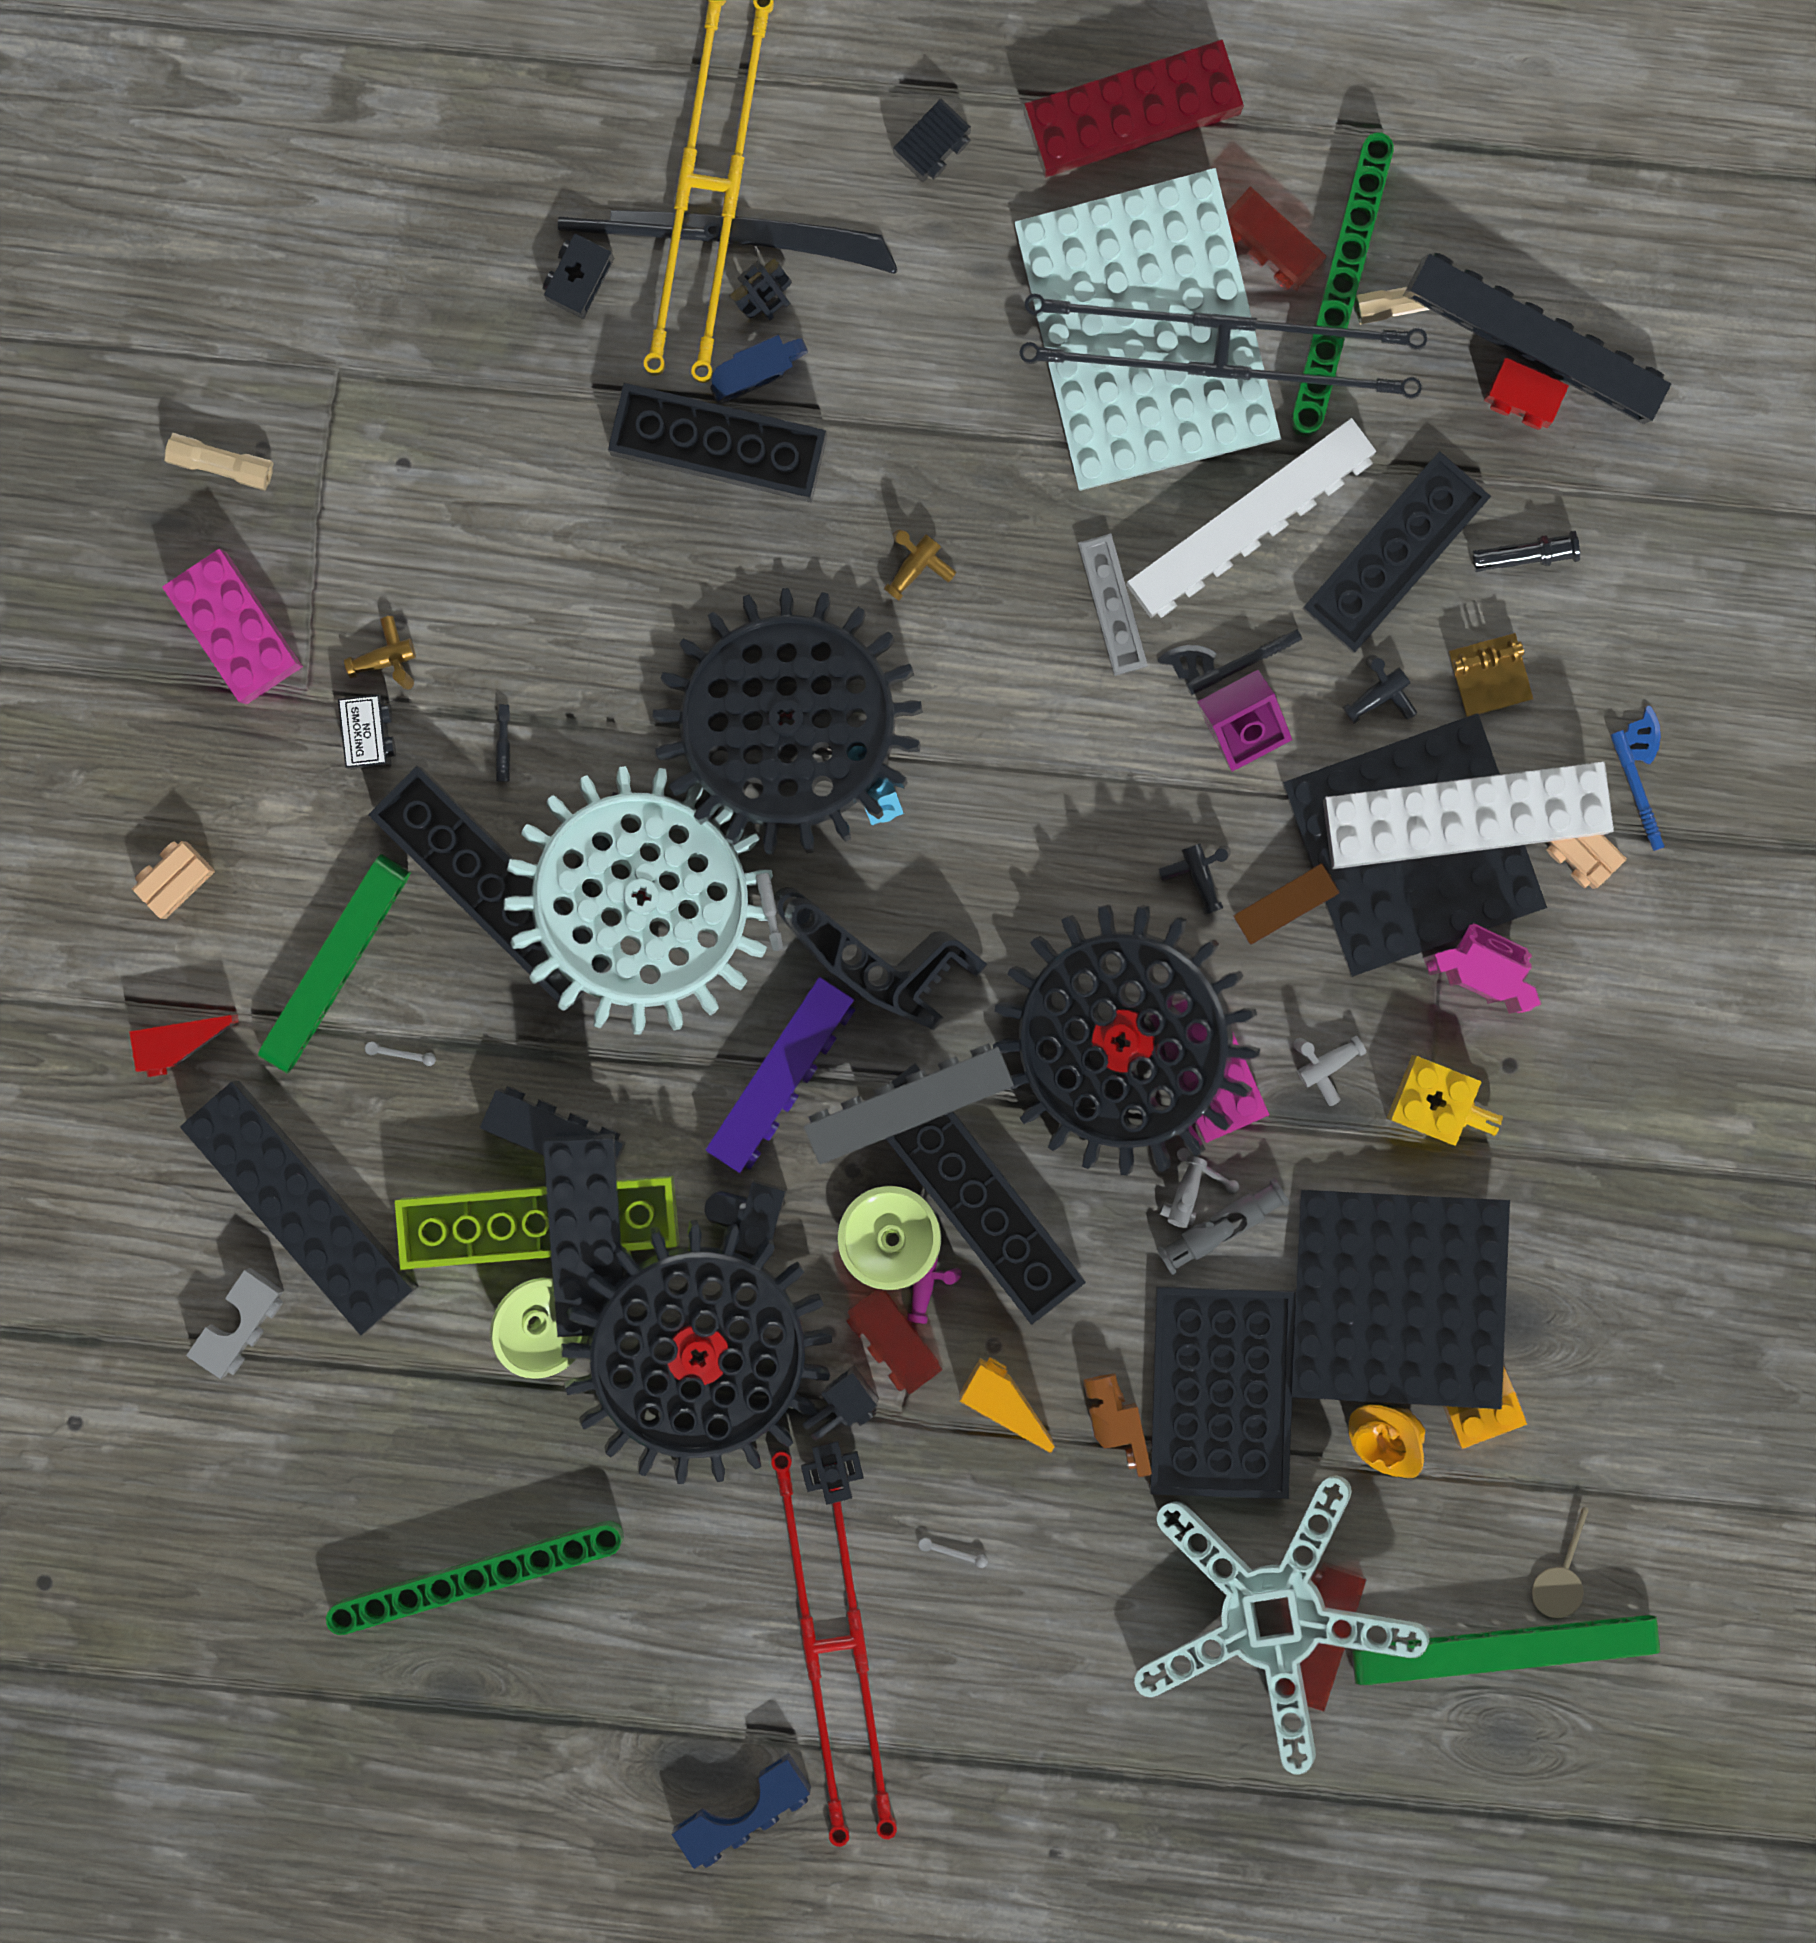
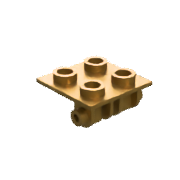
(1491, 674)

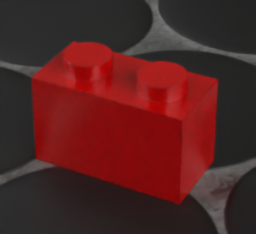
(1525, 394)

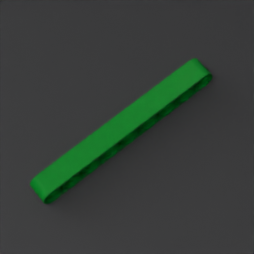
(1343, 268)
(461, 1587)
(1512, 1650)

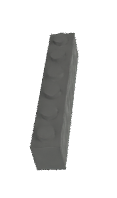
(907, 1105)

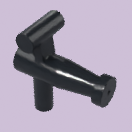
(1387, 687)
(1200, 873)

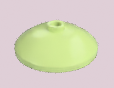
(866, 1231)
(534, 1348)

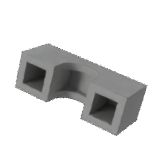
(255, 1300)

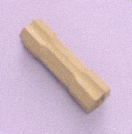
(1384, 304)
(195, 455)

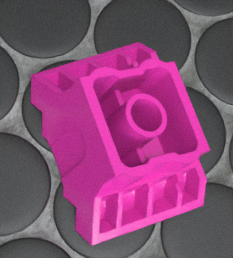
(1488, 968)

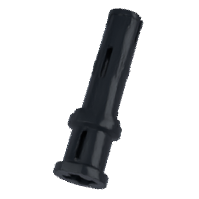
(1543, 550)

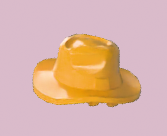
(1388, 1439)

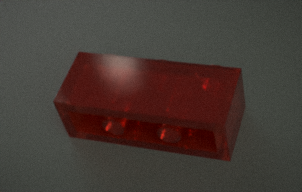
(1273, 240)
(893, 1340)

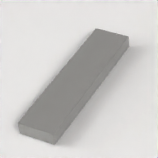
(1112, 604)

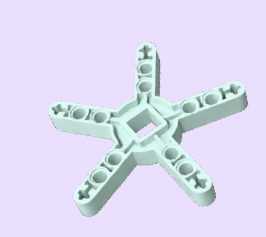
(1277, 1653)

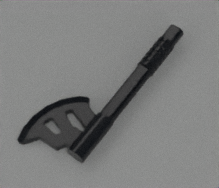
(1211, 675)

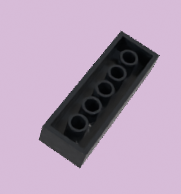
(717, 442)

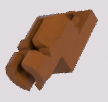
(1117, 1423)

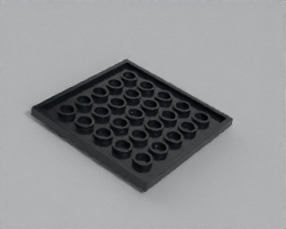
(1419, 902)
(1401, 1299)

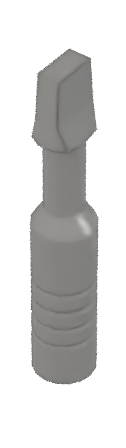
(769, 909)

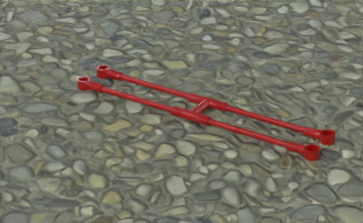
(814, 1647)

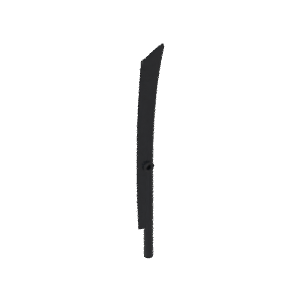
(832, 242)

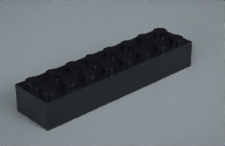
(469, 868)
(298, 1206)
(987, 1212)

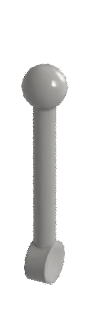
(373, 1048)
(1231, 1186)
(926, 1544)

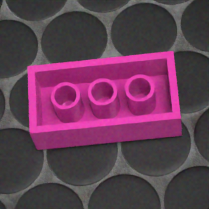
(232, 626)
(1239, 1109)

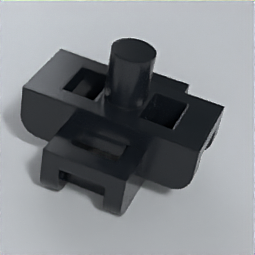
(759, 287)
(833, 1475)

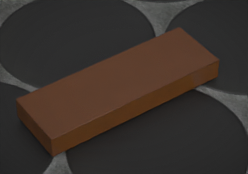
(1286, 903)

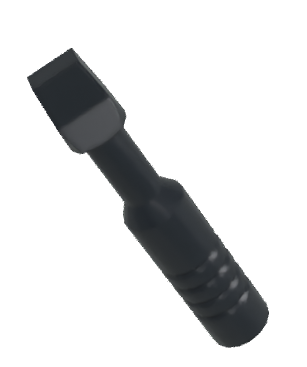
(503, 745)

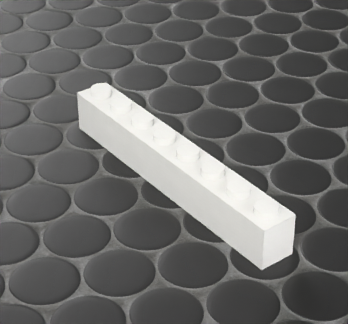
(1251, 518)

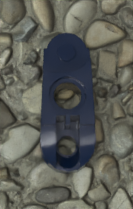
(755, 367)

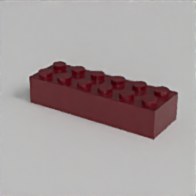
(1133, 108)

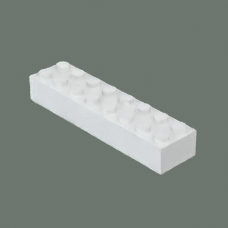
(1468, 815)

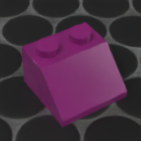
(1245, 720)

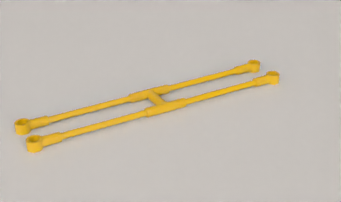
(730, 186)

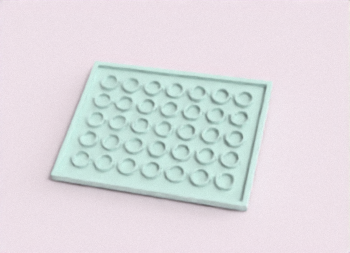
(1149, 252)

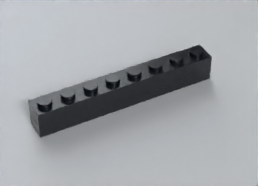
(1537, 338)

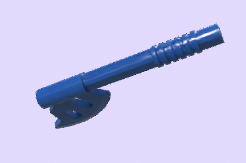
(1627, 756)

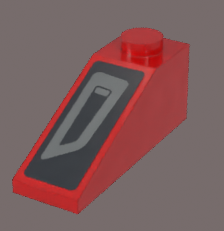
(172, 1044)

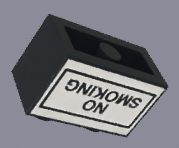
(366, 732)

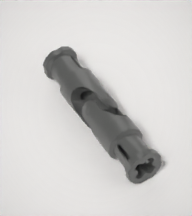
(1207, 1235)

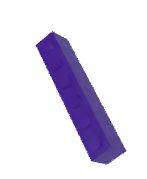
(780, 1074)

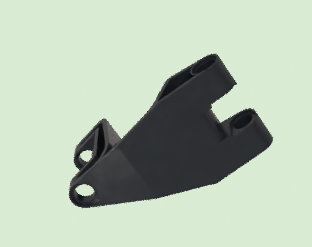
(899, 984)

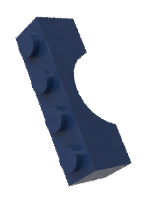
(706, 1835)

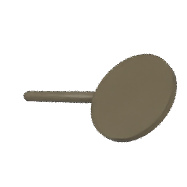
(1558, 1590)

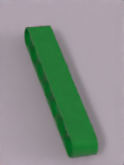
(334, 963)

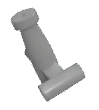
(1320, 1068)
(1181, 1212)

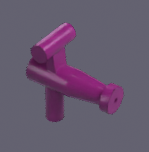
(923, 1289)

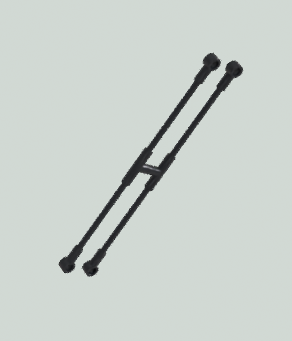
(1224, 325)

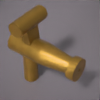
(921, 556)
(386, 656)

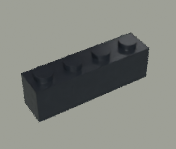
(529, 1123)

